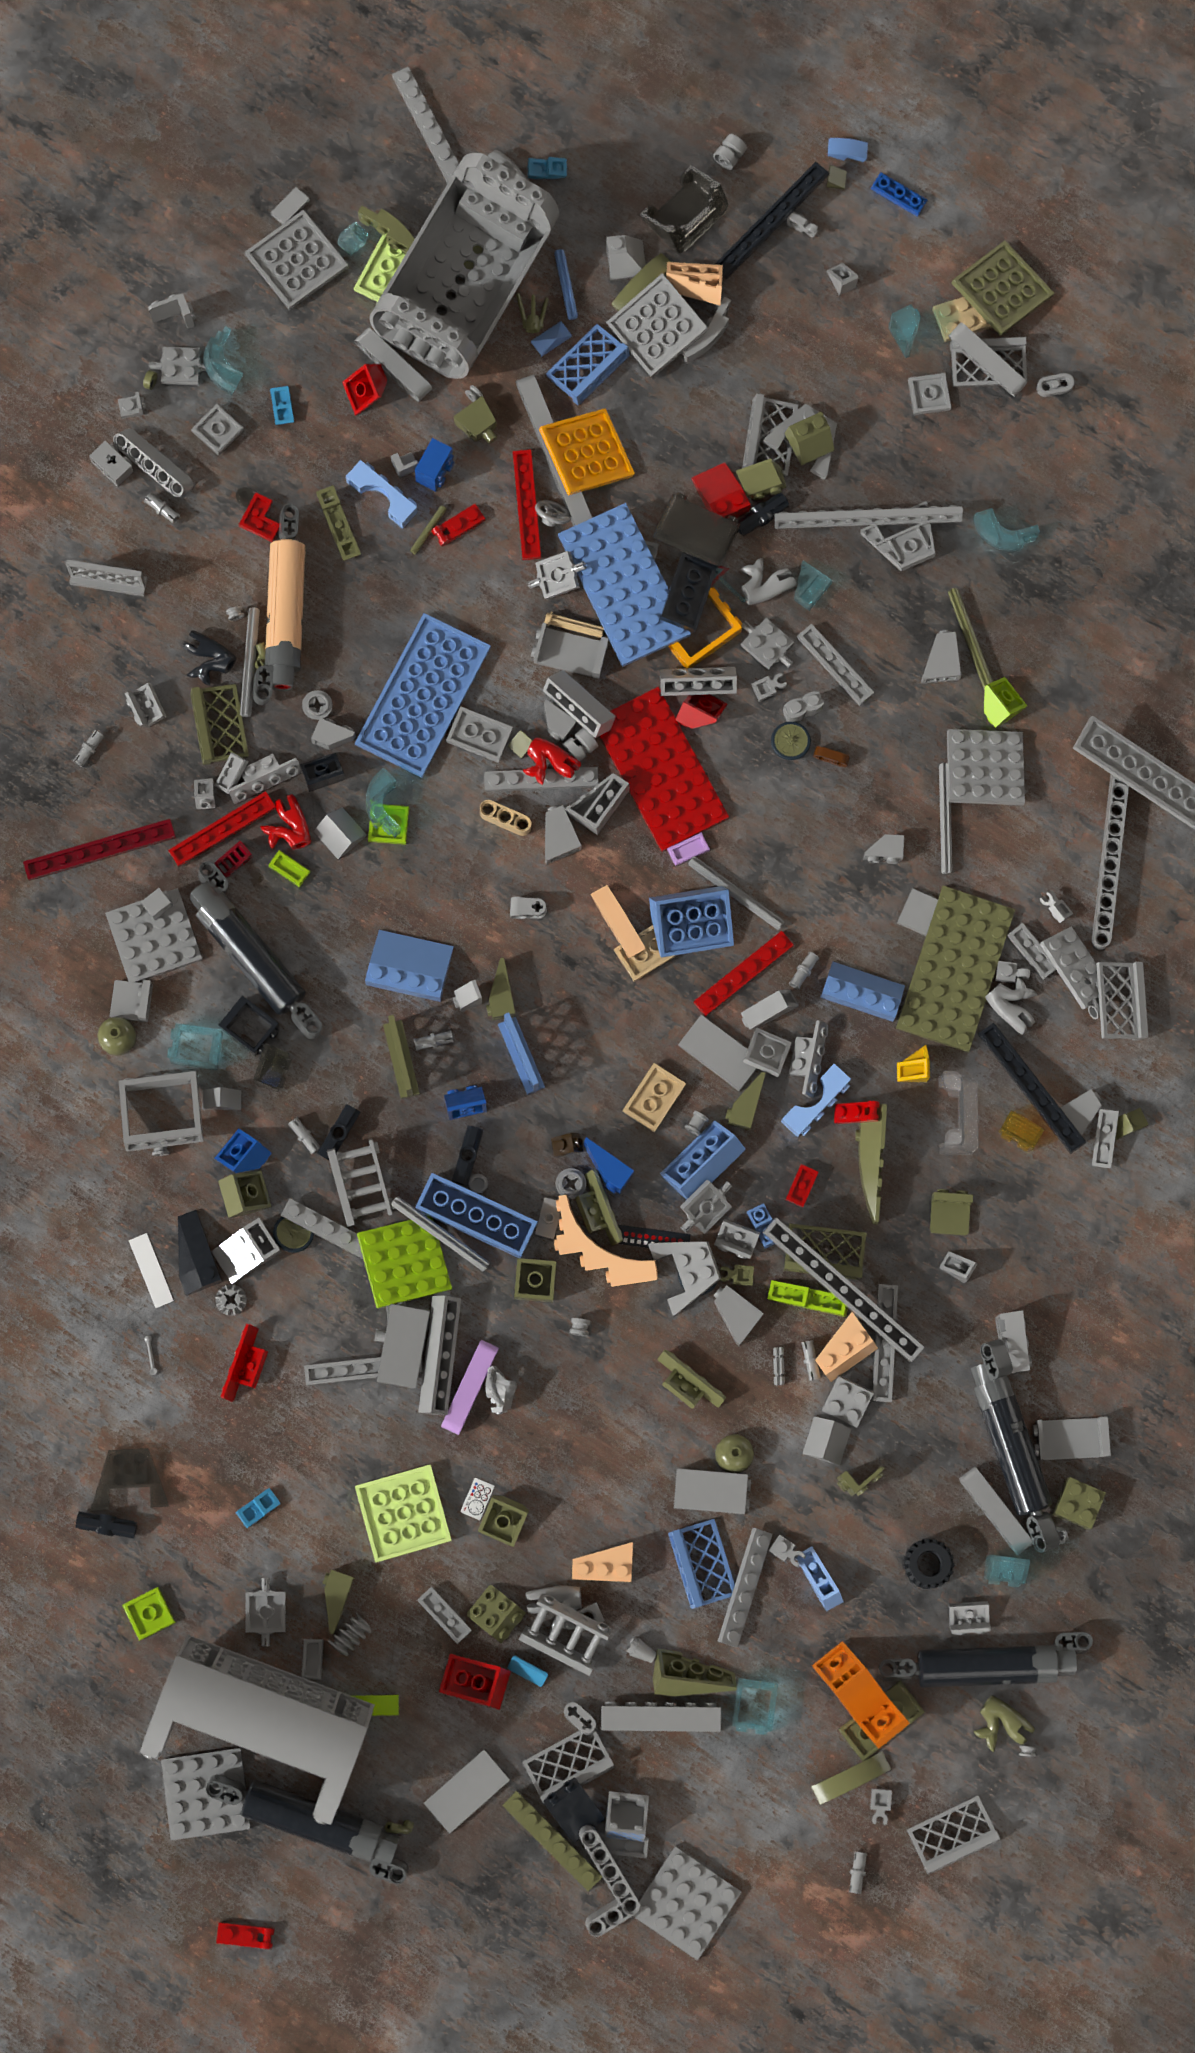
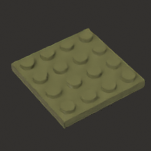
(1002, 288)

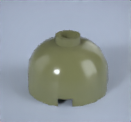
(116, 1036)
(734, 1453)

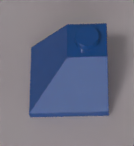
(243, 1153)

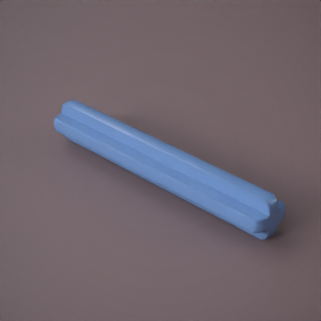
(566, 284)

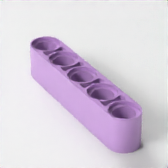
(469, 1387)

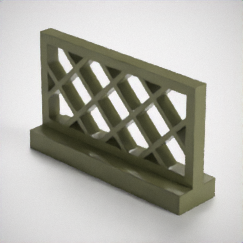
(202, 723)
(401, 1058)
(847, 1271)

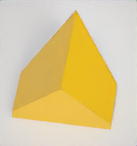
(915, 1067)

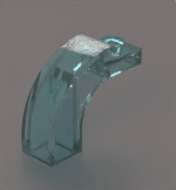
(217, 367)
(999, 537)
(377, 790)

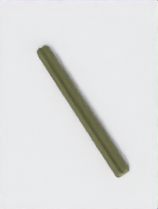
(970, 637)

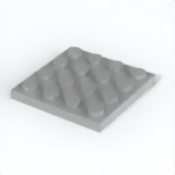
(296, 259)
(657, 325)
(985, 767)
(152, 945)
(189, 1807)
(686, 1903)

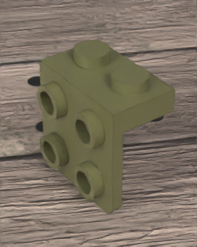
(950, 1212)
(848, 1484)
(496, 1613)

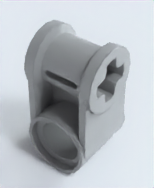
(525, 908)

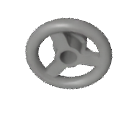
(552, 516)

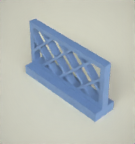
(596, 376)
(520, 1054)
(686, 1568)

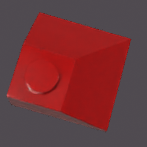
(365, 386)
(700, 710)

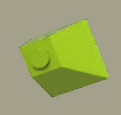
(1001, 702)

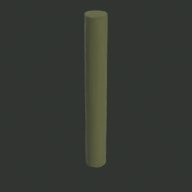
(426, 532)

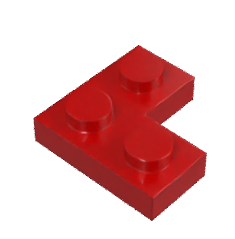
(255, 520)

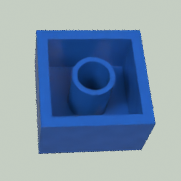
(434, 465)

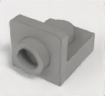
(131, 406)
(204, 793)

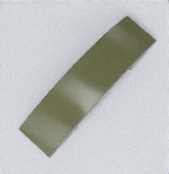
(641, 280)
(338, 523)
(851, 1778)

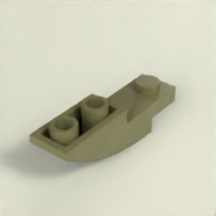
(397, 234)

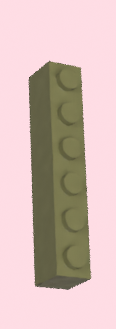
(552, 1840)

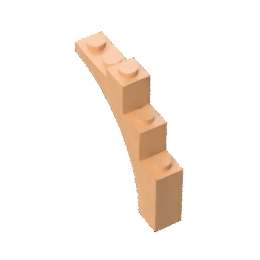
(621, 1270)

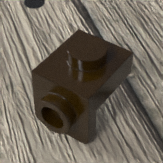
(567, 1144)

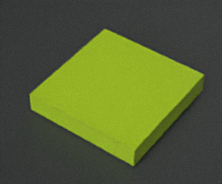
(400, 815)
(148, 1613)

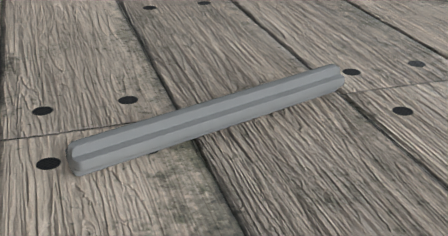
(249, 667)
(945, 821)
(736, 893)
(440, 1233)

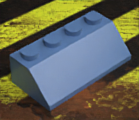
(862, 991)
(703, 1159)

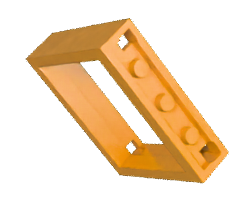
(723, 607)

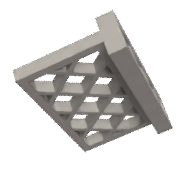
(996, 345)
(755, 429)
(106, 578)
(1135, 1000)
(583, 1776)
(961, 1851)

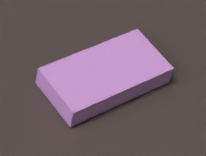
(688, 848)

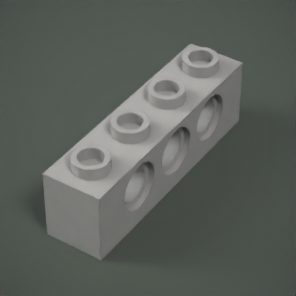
(698, 681)

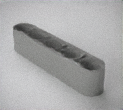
(987, 359)
(393, 364)
(153, 462)
(996, 1510)

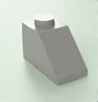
(558, 722)
(467, 996)

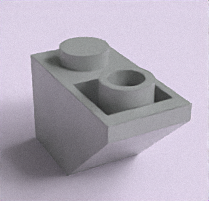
(330, 735)
(887, 848)

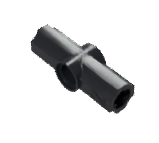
(762, 513)
(346, 1121)
(470, 1143)
(106, 1524)

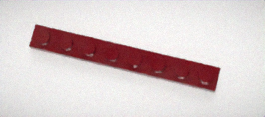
(99, 849)

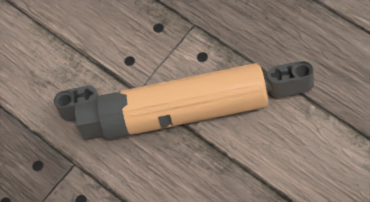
(283, 610)

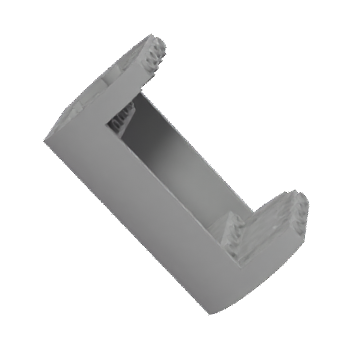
(480, 208)
(263, 1713)

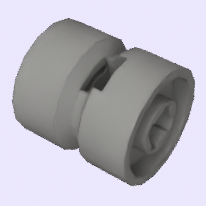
(729, 153)
(586, 742)

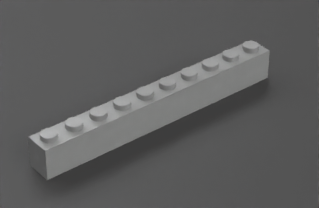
(843, 1289)

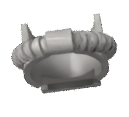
(499, 1390)

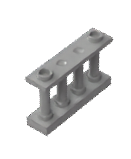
(346, 1195)
(565, 1653)

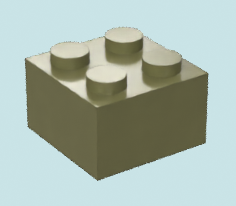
(535, 1280)
(1078, 1503)

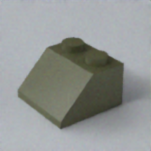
(810, 438)
(762, 479)
(244, 1193)

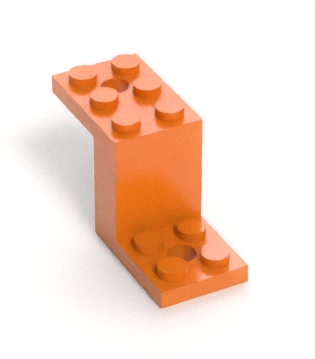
(860, 1694)

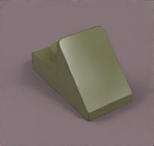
(1130, 1123)

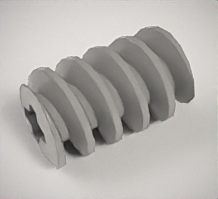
(351, 1635)

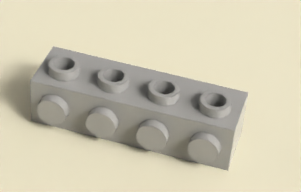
(579, 703)

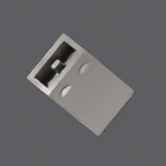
(246, 1250)

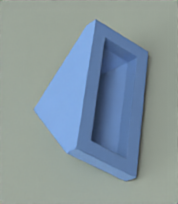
(551, 338)

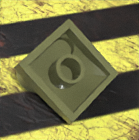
(503, 1519)

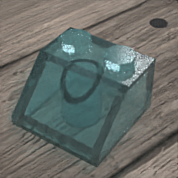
(904, 327)
(1006, 1569)

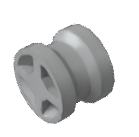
(579, 1327)

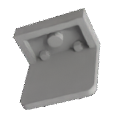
(172, 306)

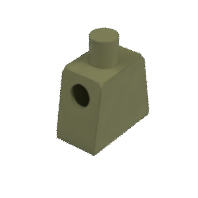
(477, 421)

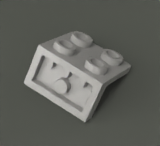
(131, 1000)

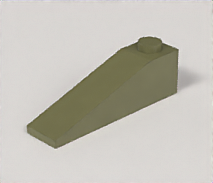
(682, 1676)

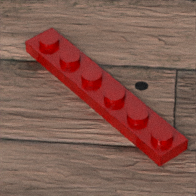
(526, 505)
(222, 829)
(743, 973)

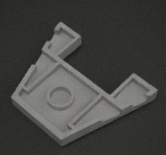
(776, 437)
(905, 547)
(695, 1267)

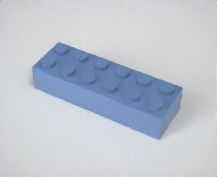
(476, 1215)

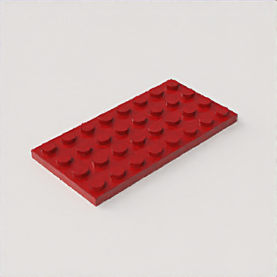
(662, 770)

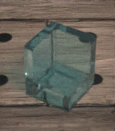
(352, 238)

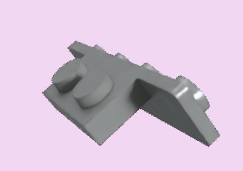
(263, 775)
(808, 1056)

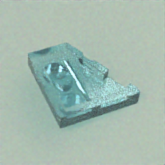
(810, 586)

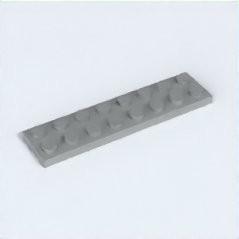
(1138, 769)

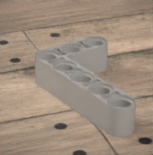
(612, 1880)

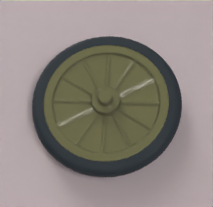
(790, 740)
(291, 1236)

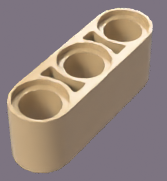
(498, 811)

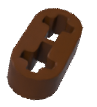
(831, 756)

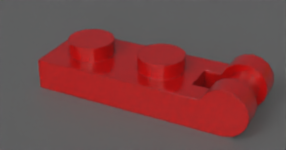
(458, 525)
(856, 1112)
(244, 1935)

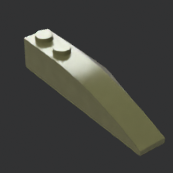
(870, 1146)

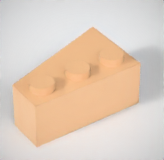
(696, 280)
(845, 1348)
(606, 1565)

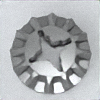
(310, 699)
(571, 1174)
(240, 1299)

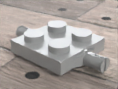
(179, 366)
(557, 575)
(767, 643)
(705, 1206)
(265, 1612)

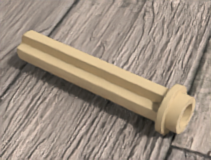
(574, 625)

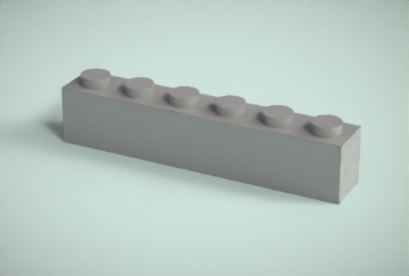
(439, 1355)
(660, 1718)

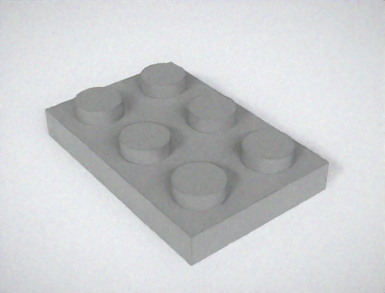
(479, 734)

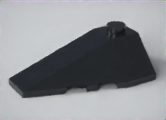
(196, 1260)

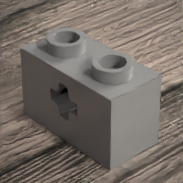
(115, 472)

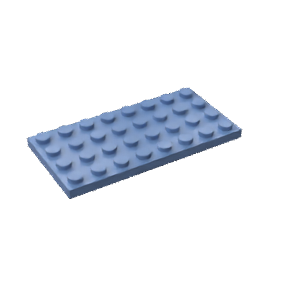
(622, 583)
(422, 695)

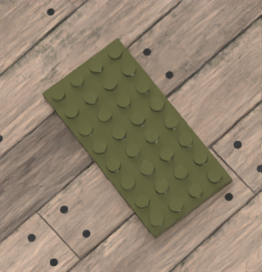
(955, 969)

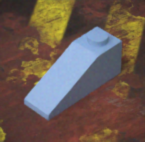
(820, 1579)

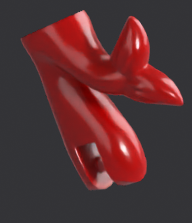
(560, 760)
(299, 835)

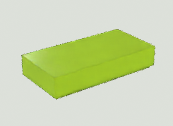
(289, 868)

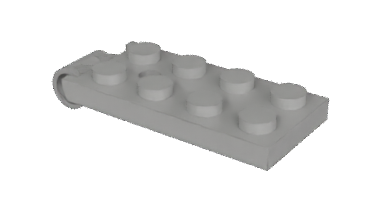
(1074, 966)

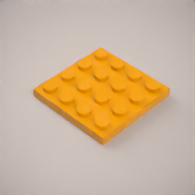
(586, 451)

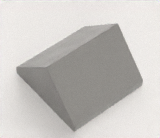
(339, 832)
(826, 1440)

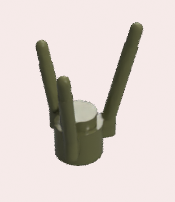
(532, 323)

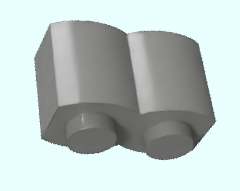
(808, 706)

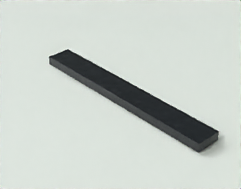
(772, 219)
(1032, 1088)

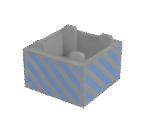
(626, 1816)

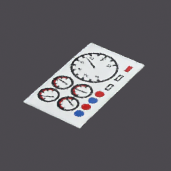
(477, 1499)

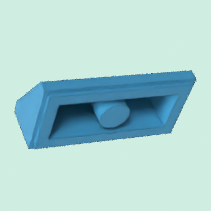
(527, 1671)

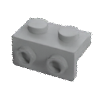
(145, 705)
(736, 1239)
(969, 1617)

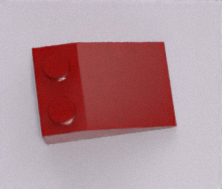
(721, 491)
(475, 1681)

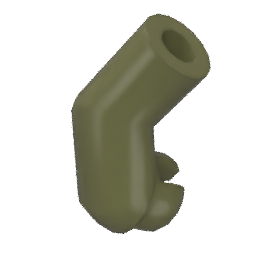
(260, 660)
(395, 1828)

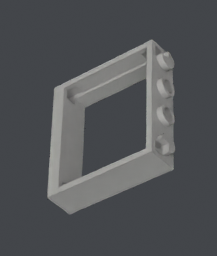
(164, 1138)

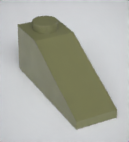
(500, 997)
(744, 1108)
(336, 1594)

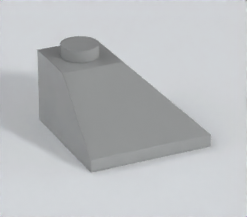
(624, 256)

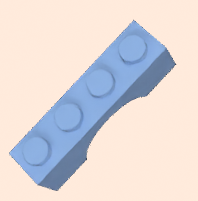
(365, 479)
(800, 1118)

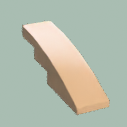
(618, 921)

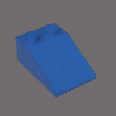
(465, 1102)
(611, 1170)

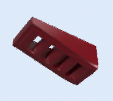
(242, 860)

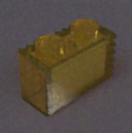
(1020, 1131)

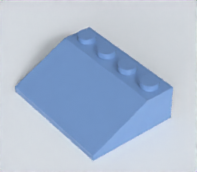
(692, 921)
(409, 965)

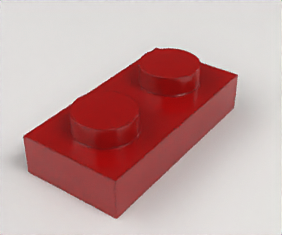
(802, 1185)

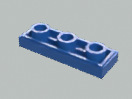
(907, 200)

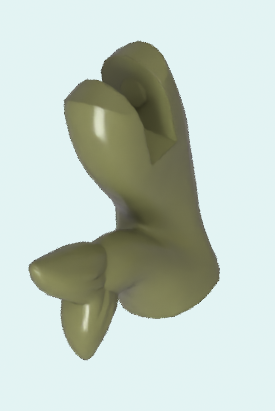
(1011, 1719)

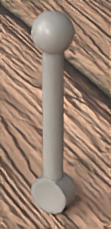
(153, 1371)

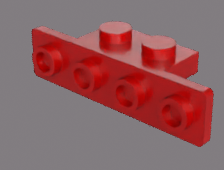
(246, 1364)

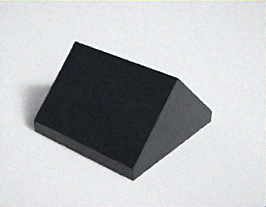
(322, 772)

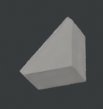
(843, 278)
(221, 1099)
(958, 1266)

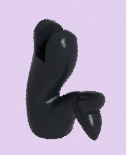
(222, 659)

